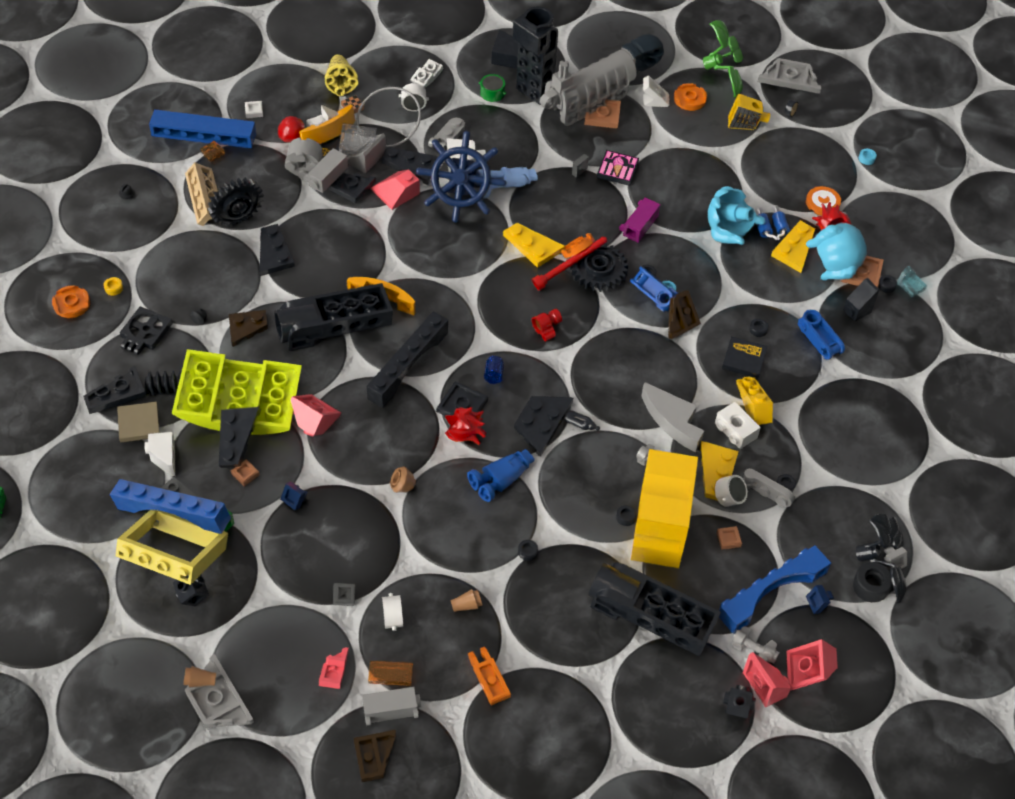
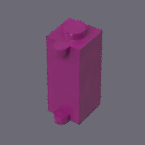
(640, 220)

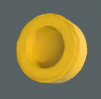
(113, 286)

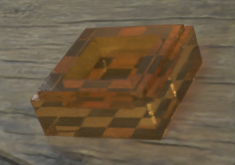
(212, 151)

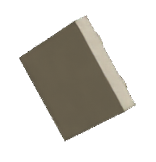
(137, 421)

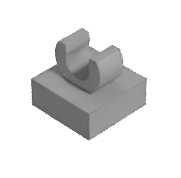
(897, 556)

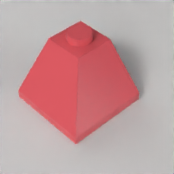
(397, 188)
(313, 414)
(810, 663)
(766, 680)

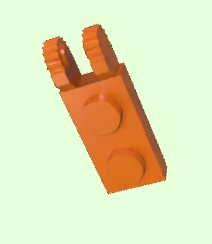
(489, 677)

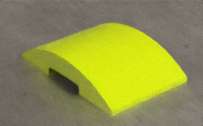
(217, 384)

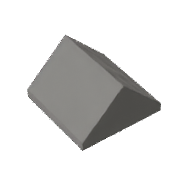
(370, 155)

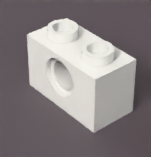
(746, 430)

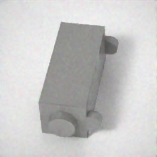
(327, 170)
(391, 705)

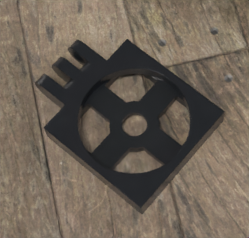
(138, 343)

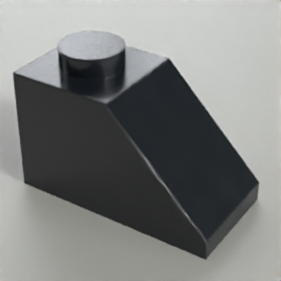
(861, 300)

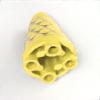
(340, 76)

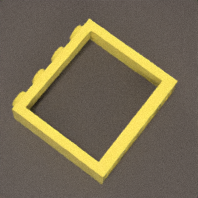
(162, 562)

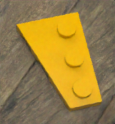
(532, 244)
(793, 247)
(716, 463)

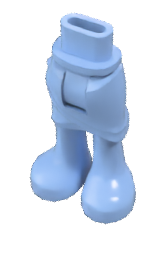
(514, 177)

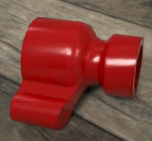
(543, 323)

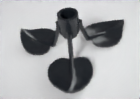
(888, 533)

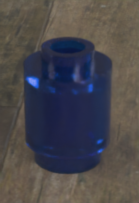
(494, 369)

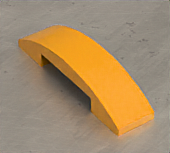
(330, 128)
(395, 294)

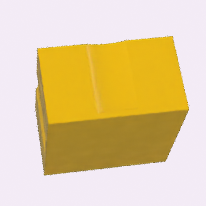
(664, 508)

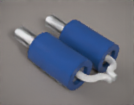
(779, 220)

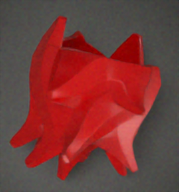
(831, 216)
(465, 425)

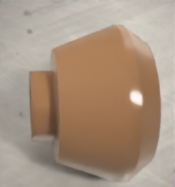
(402, 480)

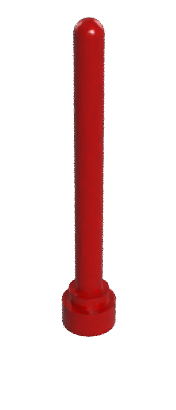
(540, 281)

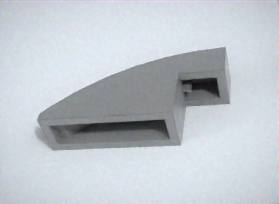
(673, 416)

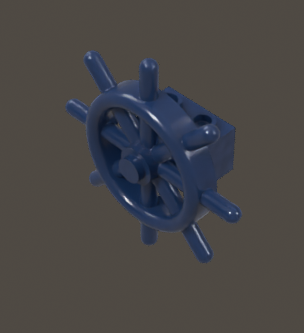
(461, 177)

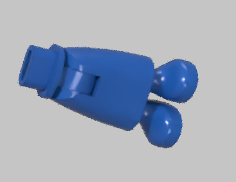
(501, 472)

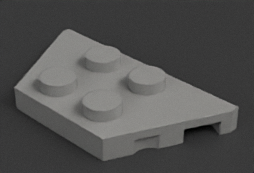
(791, 75)
(220, 703)

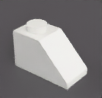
(162, 451)

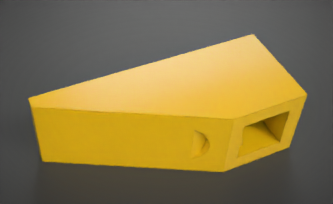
(755, 400)

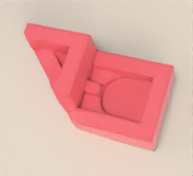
(333, 670)

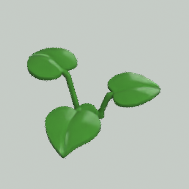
(714, 59)

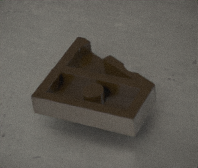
(682, 314)
(246, 325)
(374, 754)

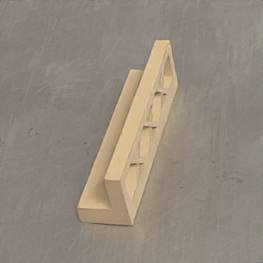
(199, 191)

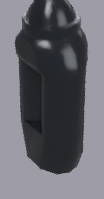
(581, 421)

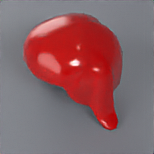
(289, 128)

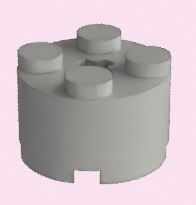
(303, 156)

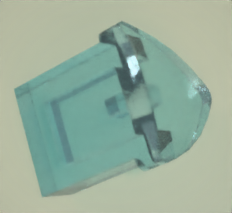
(911, 282)

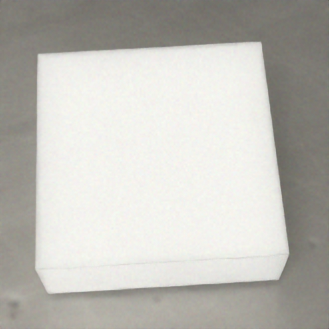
(253, 109)

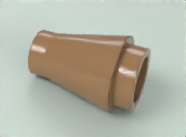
(467, 601)
(198, 677)

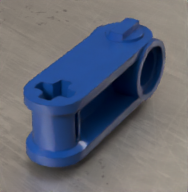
(653, 288)
(820, 334)

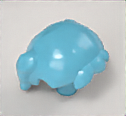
(731, 216)
(840, 250)

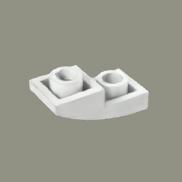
(427, 74)

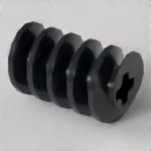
(161, 383)

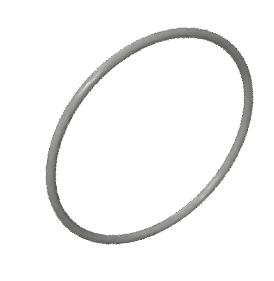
(397, 88)

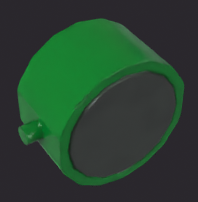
(492, 88)

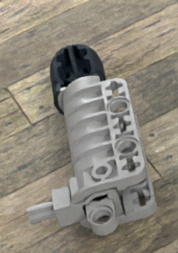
(600, 80)

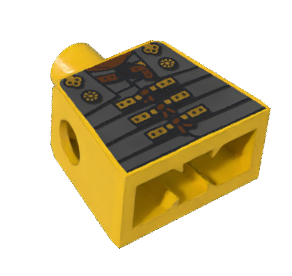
(747, 113)

